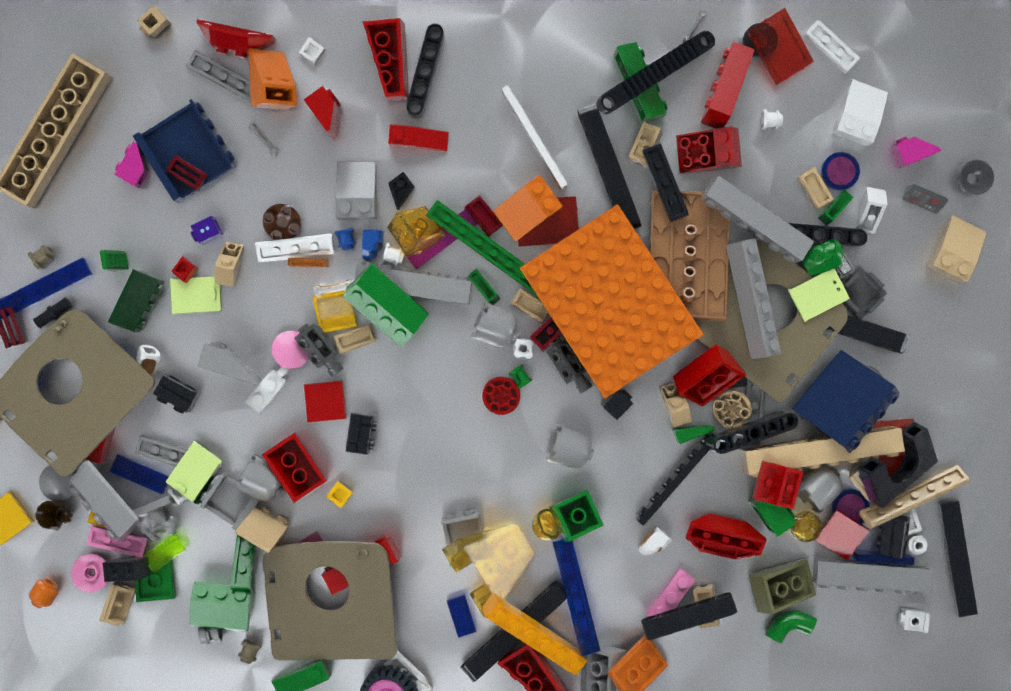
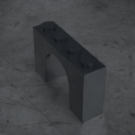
(918, 459)

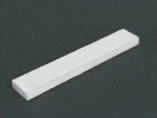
(534, 137)

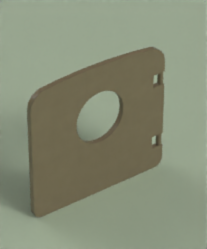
(799, 342)
(108, 393)
(356, 630)

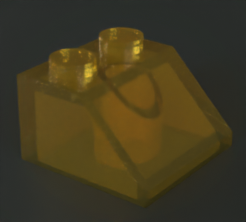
(415, 230)

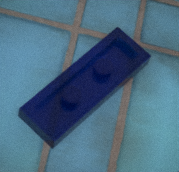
(139, 473)
(874, 556)

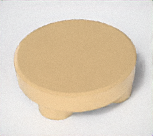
(732, 408)

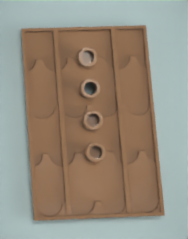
(695, 248)

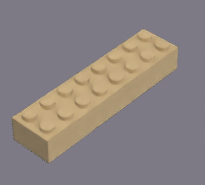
(52, 131)
(822, 450)

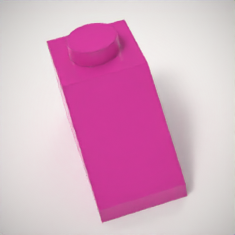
(912, 150)

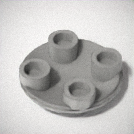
(54, 485)

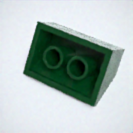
(136, 301)

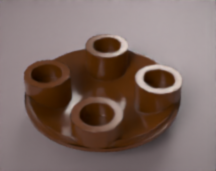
(281, 222)

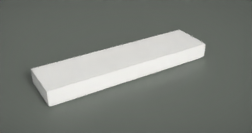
(295, 248)

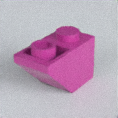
(133, 166)

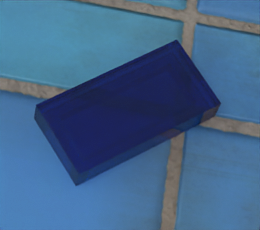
(461, 616)

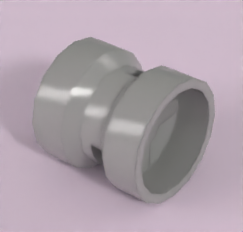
(207, 635)

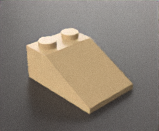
(957, 250)
(263, 528)

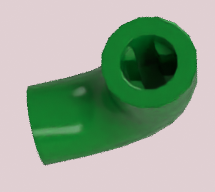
(790, 621)

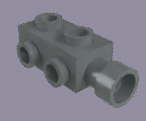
(318, 348)
(567, 365)

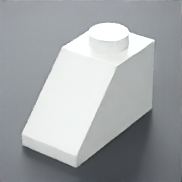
(871, 209)

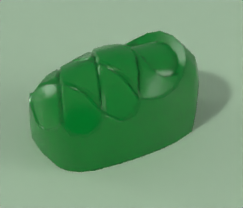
(823, 257)

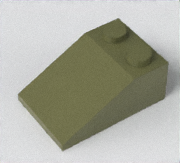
(782, 586)

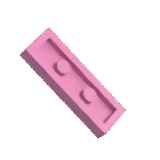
(130, 545)
(672, 593)

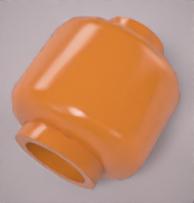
(43, 593)

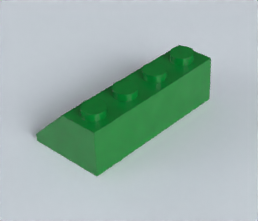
(630, 61)
(385, 305)

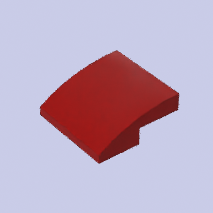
(777, 484)

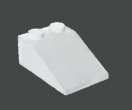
(860, 113)

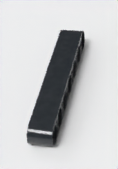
(607, 162)
(503, 641)

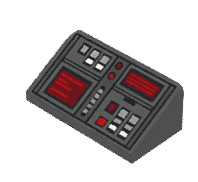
(924, 198)

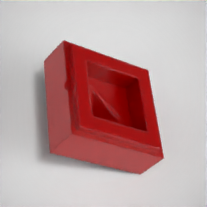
(184, 269)

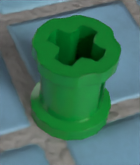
(520, 376)

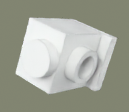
(921, 620)

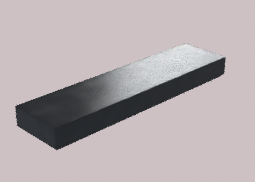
(665, 182)

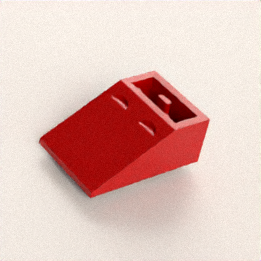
(709, 150)

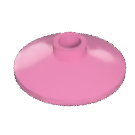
(81, 573)

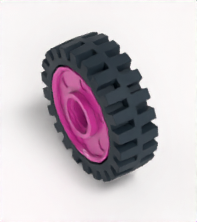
(388, 680)

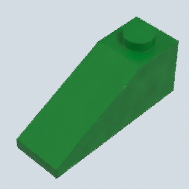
(303, 677)

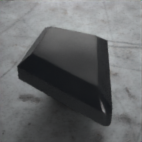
(400, 189)

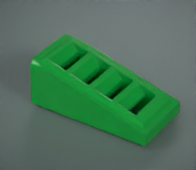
(114, 260)
(688, 433)

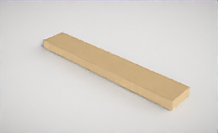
(915, 496)

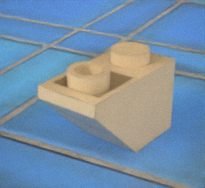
(228, 264)
(676, 405)

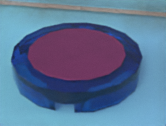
(840, 171)
(851, 503)

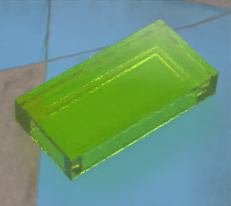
(165, 552)

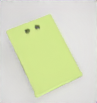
(818, 294)
(195, 296)
(193, 471)

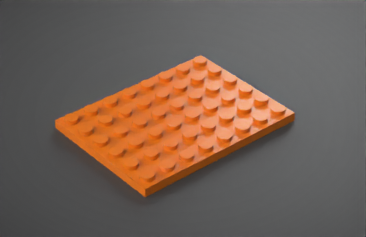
(611, 301)

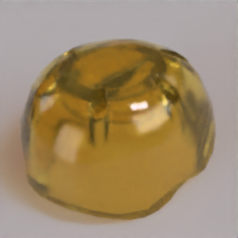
(805, 524)
(542, 528)

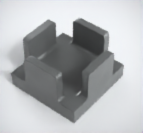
(864, 292)

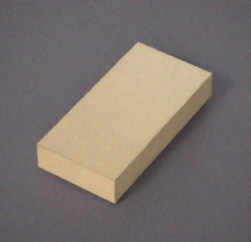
(815, 188)
(530, 305)
(354, 338)

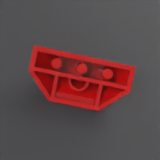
(234, 39)
(725, 537)

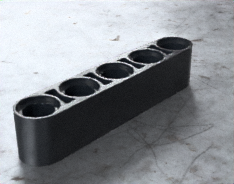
(425, 61)
(828, 234)
(874, 334)
(760, 432)
(689, 616)

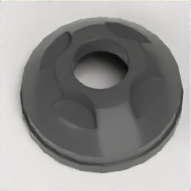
(984, 176)

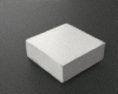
(311, 51)

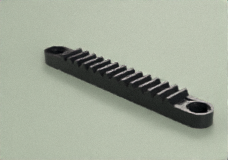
(655, 72)

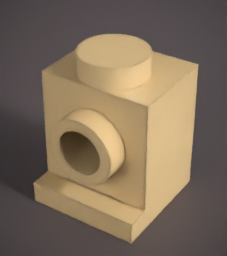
(151, 16)

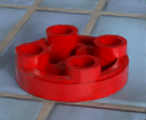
(501, 395)

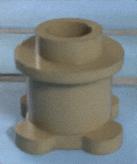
(42, 257)
(249, 651)

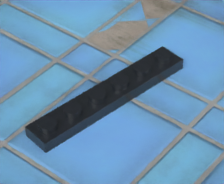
(672, 483)

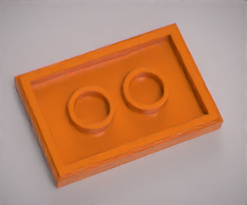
(638, 667)

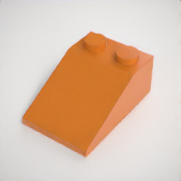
(527, 208)

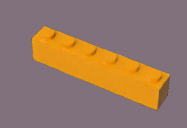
(534, 634)

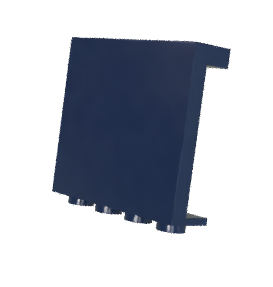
(191, 139)
(846, 400)

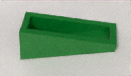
(835, 208)
(484, 287)

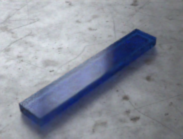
(46, 286)
(576, 597)

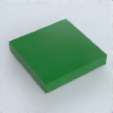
(156, 586)

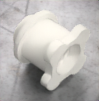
(771, 119)
(392, 255)
(528, 348)
(911, 542)

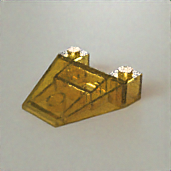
(497, 555)

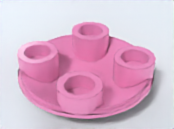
(287, 352)

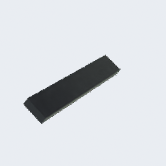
(958, 558)

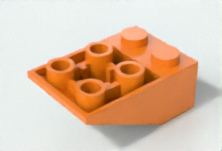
(271, 80)

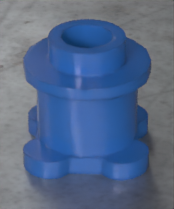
(345, 239)

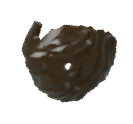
(53, 515)

